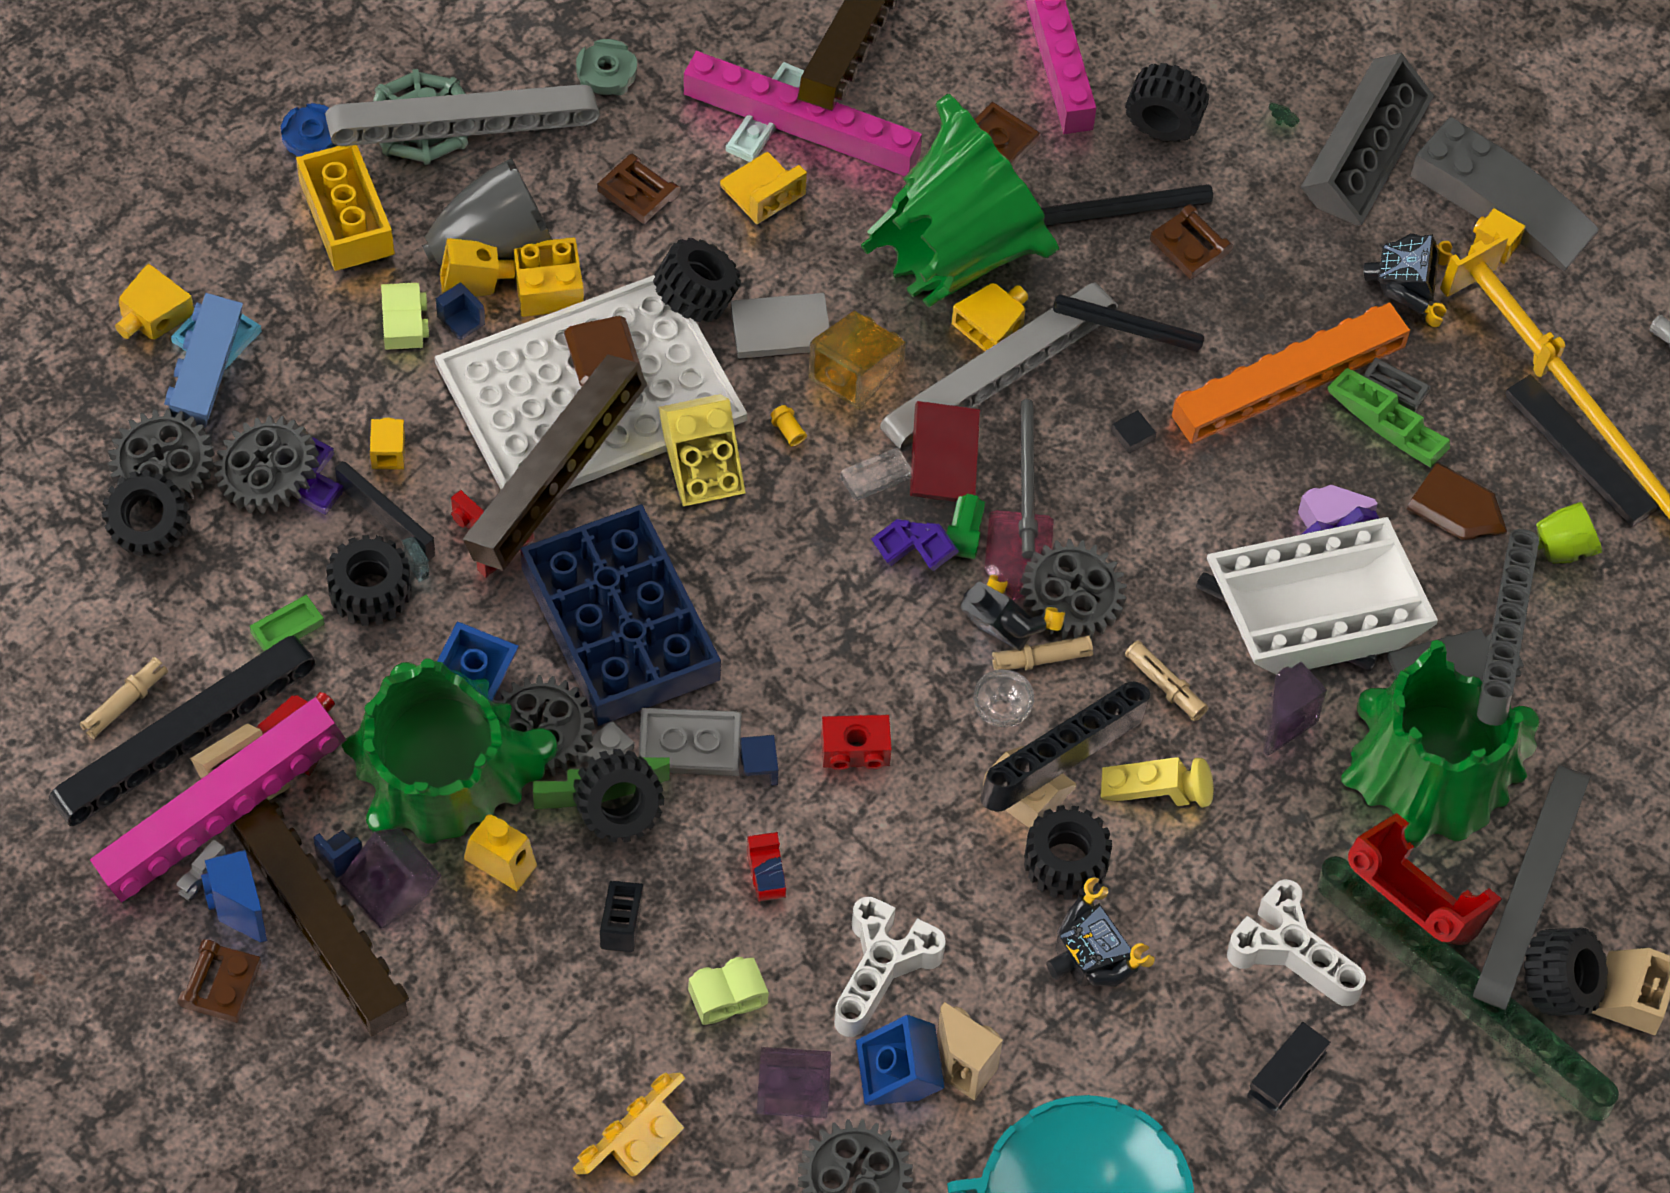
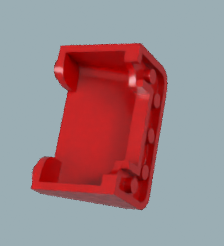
(1382, 862)

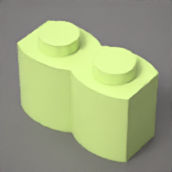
(402, 316)
(728, 990)

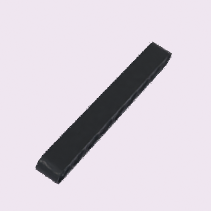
(182, 730)

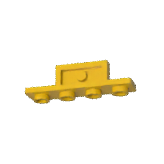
(640, 1133)

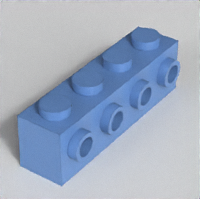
(205, 358)

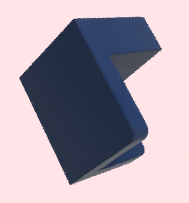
(460, 311)
(759, 756)
(337, 851)

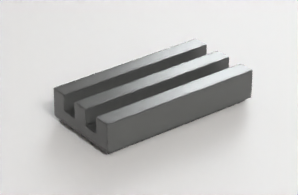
(1405, 396)

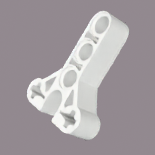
(872, 923)
(1269, 946)

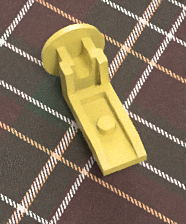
(1159, 779)

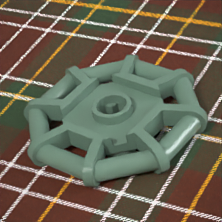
(450, 86)

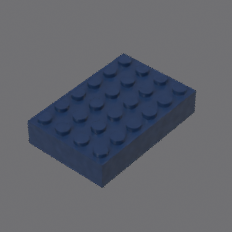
(620, 614)

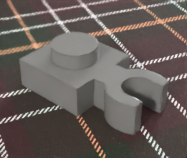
(607, 739)
(192, 881)

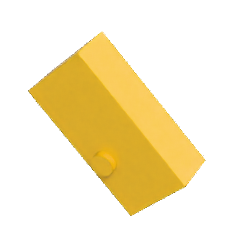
(345, 206)

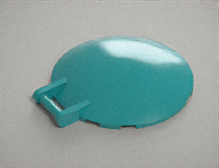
(1083, 1148)

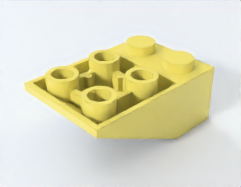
(702, 449)

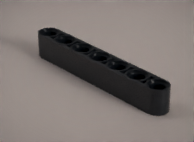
(1064, 746)

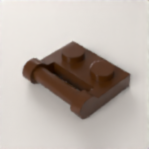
(634, 195)
(1184, 248)
(230, 984)

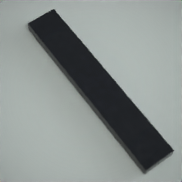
(1581, 450)

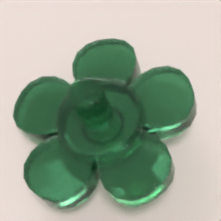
(1284, 114)

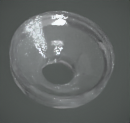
(1004, 686)

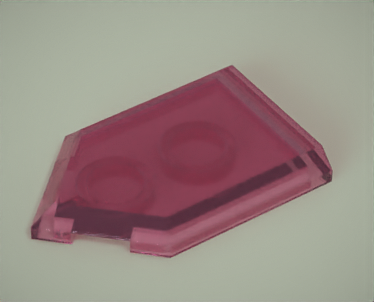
(1005, 547)

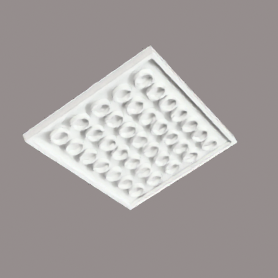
(525, 377)

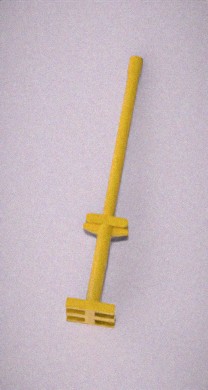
(1547, 351)

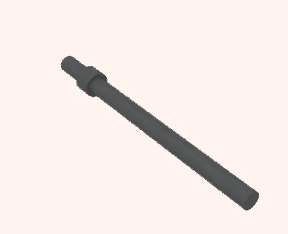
(1027, 525)

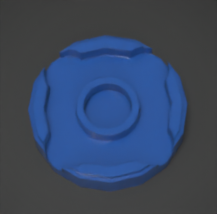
(306, 130)

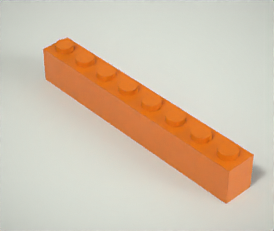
(1289, 372)

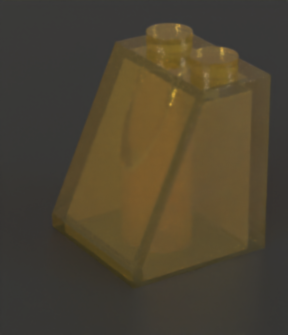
(855, 358)

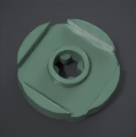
(607, 81)

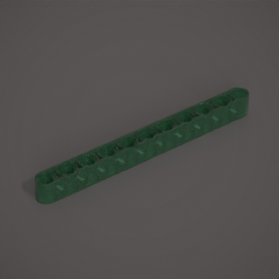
(1460, 971)

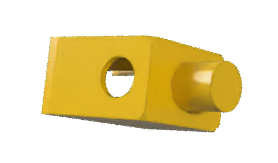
(474, 266)
(152, 305)
(990, 314)
(497, 847)

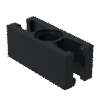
(1288, 1069)

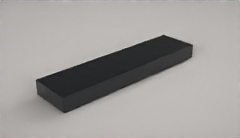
(383, 508)

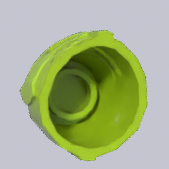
(1568, 535)

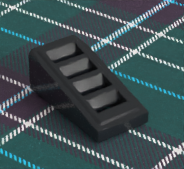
(617, 935)

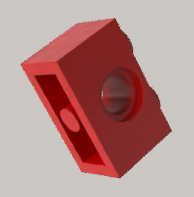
(869, 730)

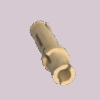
(1042, 654)
(134, 688)
(1176, 689)

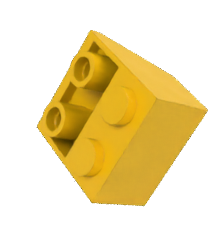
(548, 276)

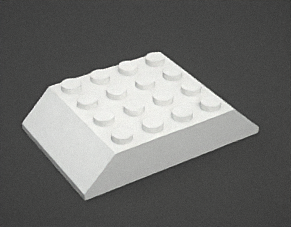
(1323, 596)

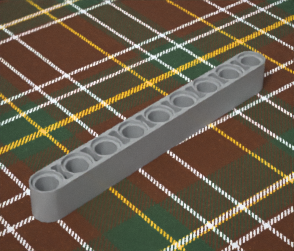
(461, 115)
(998, 365)

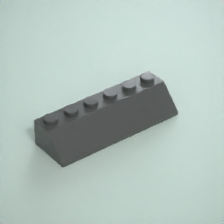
(1368, 139)

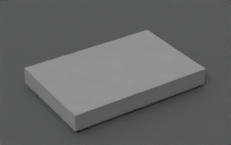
(778, 324)
(693, 739)

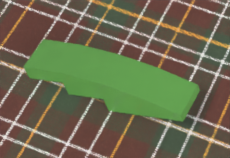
(1388, 418)
(560, 793)

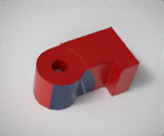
(766, 866)

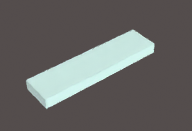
(753, 135)

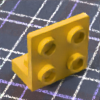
(764, 187)

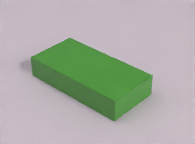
(294, 619)

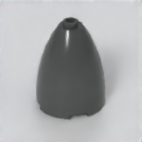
(491, 211)

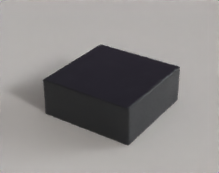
(1133, 431)

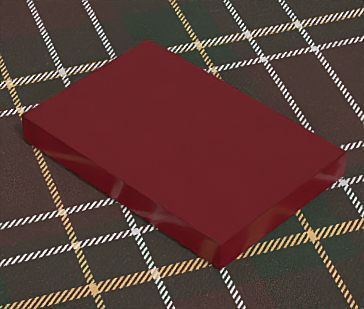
(944, 451)

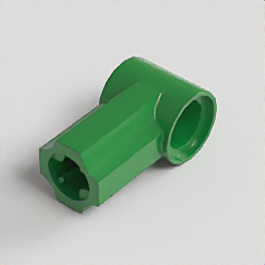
(966, 525)

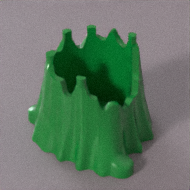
(960, 211)
(442, 752)
(1433, 753)

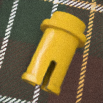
(784, 419)

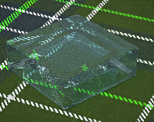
(417, 559)

